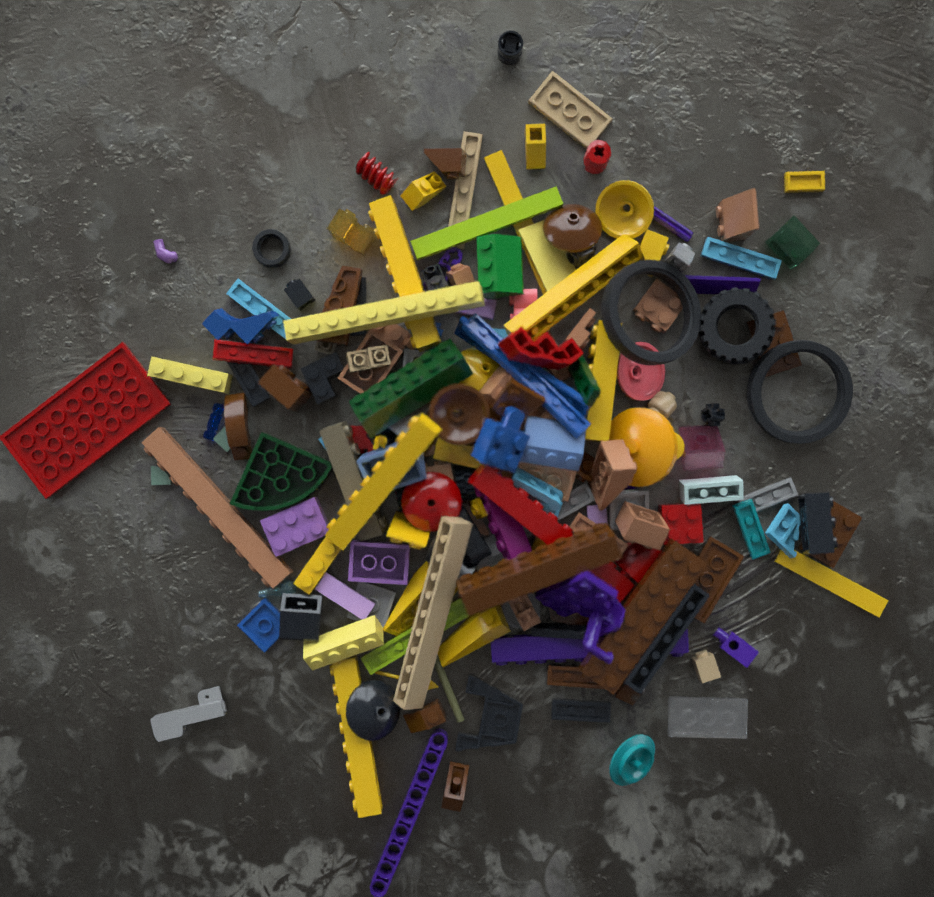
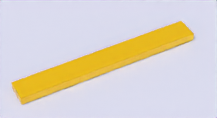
(509, 193)

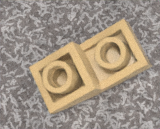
(368, 358)

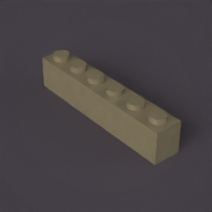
(343, 457)

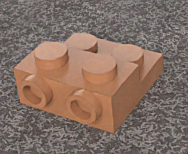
(658, 307)
(580, 332)

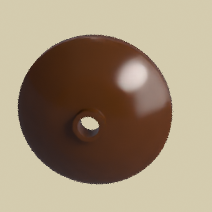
(572, 228)
(472, 409)

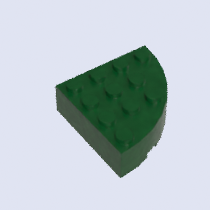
(279, 475)

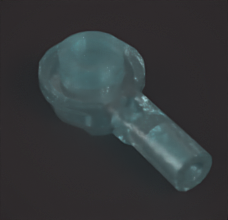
(285, 587)

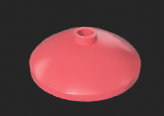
(639, 380)

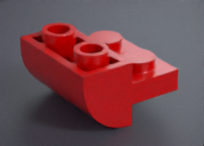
(637, 560)

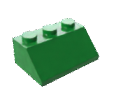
(500, 265)

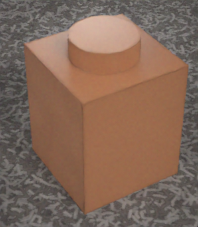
(460, 275)

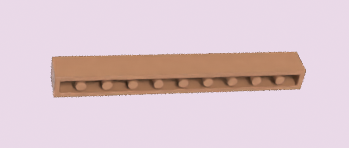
(216, 506)

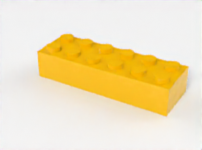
(604, 369)

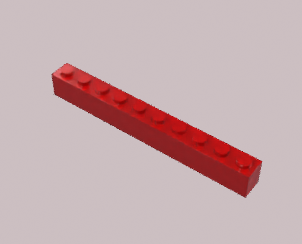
(537, 521)

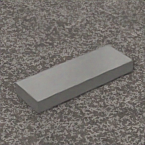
(772, 494)

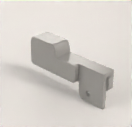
(173, 723)

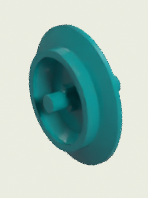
(632, 760)

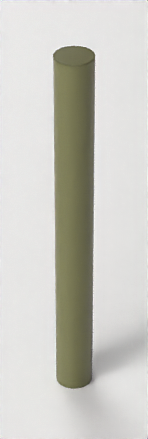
(448, 691)

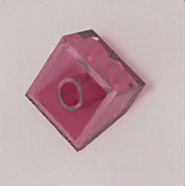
(702, 447)

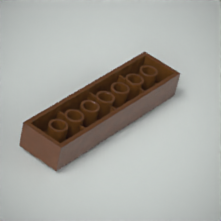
(538, 568)
(645, 614)

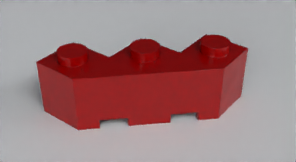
(540, 351)

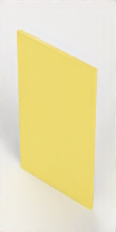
(549, 262)

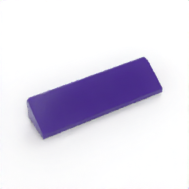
(716, 284)

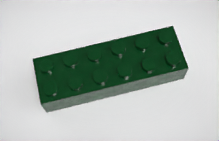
(410, 387)

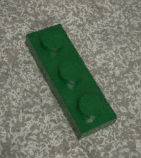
(585, 381)

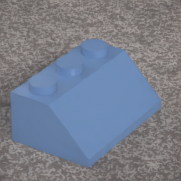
(552, 444)
(369, 459)

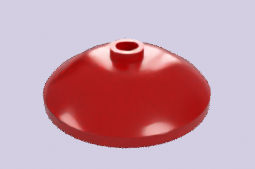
(436, 487)

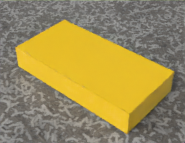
(804, 181)

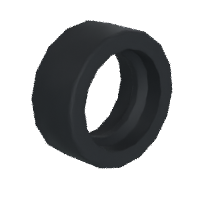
(257, 245)

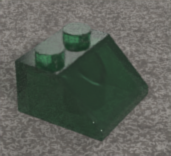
(792, 242)

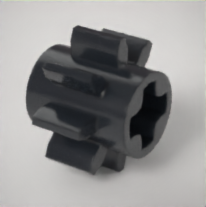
(712, 414)

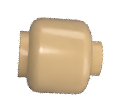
(663, 403)

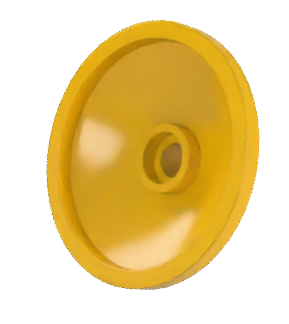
(615, 218)
(476, 362)

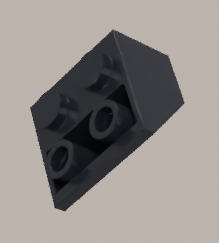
(300, 617)

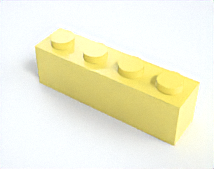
(190, 375)
(343, 643)

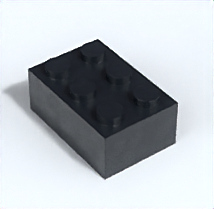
(817, 523)

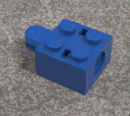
(502, 442)

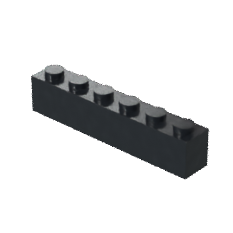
(666, 639)

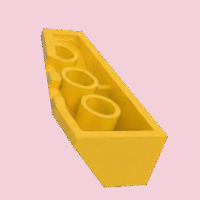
(406, 608)
(473, 634)

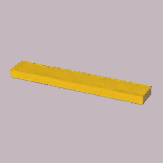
(833, 582)

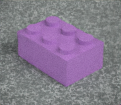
(295, 526)
(379, 562)

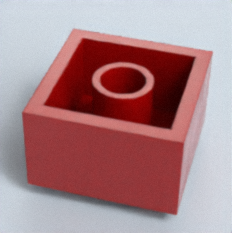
(683, 522)

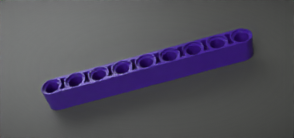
(406, 821)

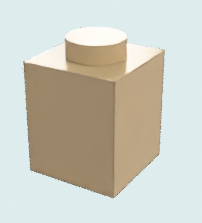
(705, 666)

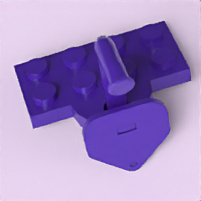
(591, 599)

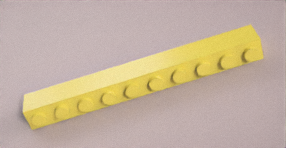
(384, 313)

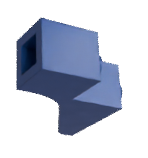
(249, 329)

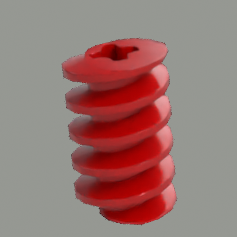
(597, 156)
(375, 174)

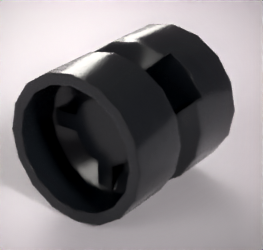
(510, 47)

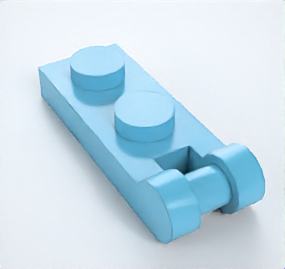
(537, 488)

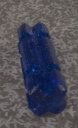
(213, 421)

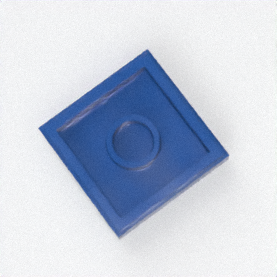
(262, 625)

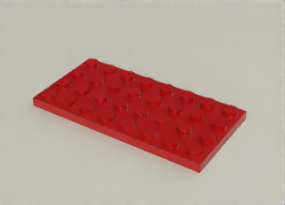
(85, 420)

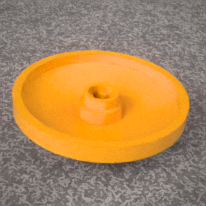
(650, 443)

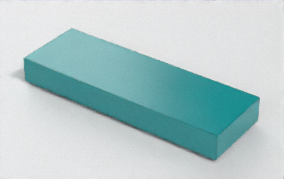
(751, 529)

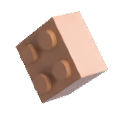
(642, 526)

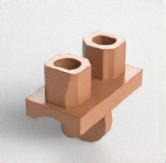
(524, 612)

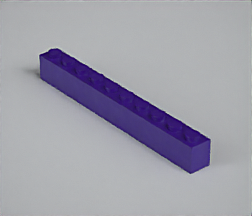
(529, 648)

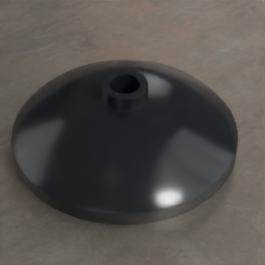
(363, 710)

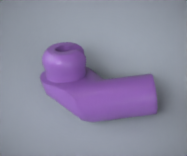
(164, 254)

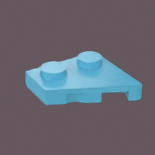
(785, 529)

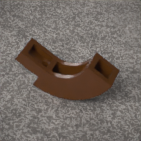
(237, 426)

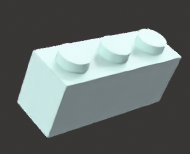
(711, 489)

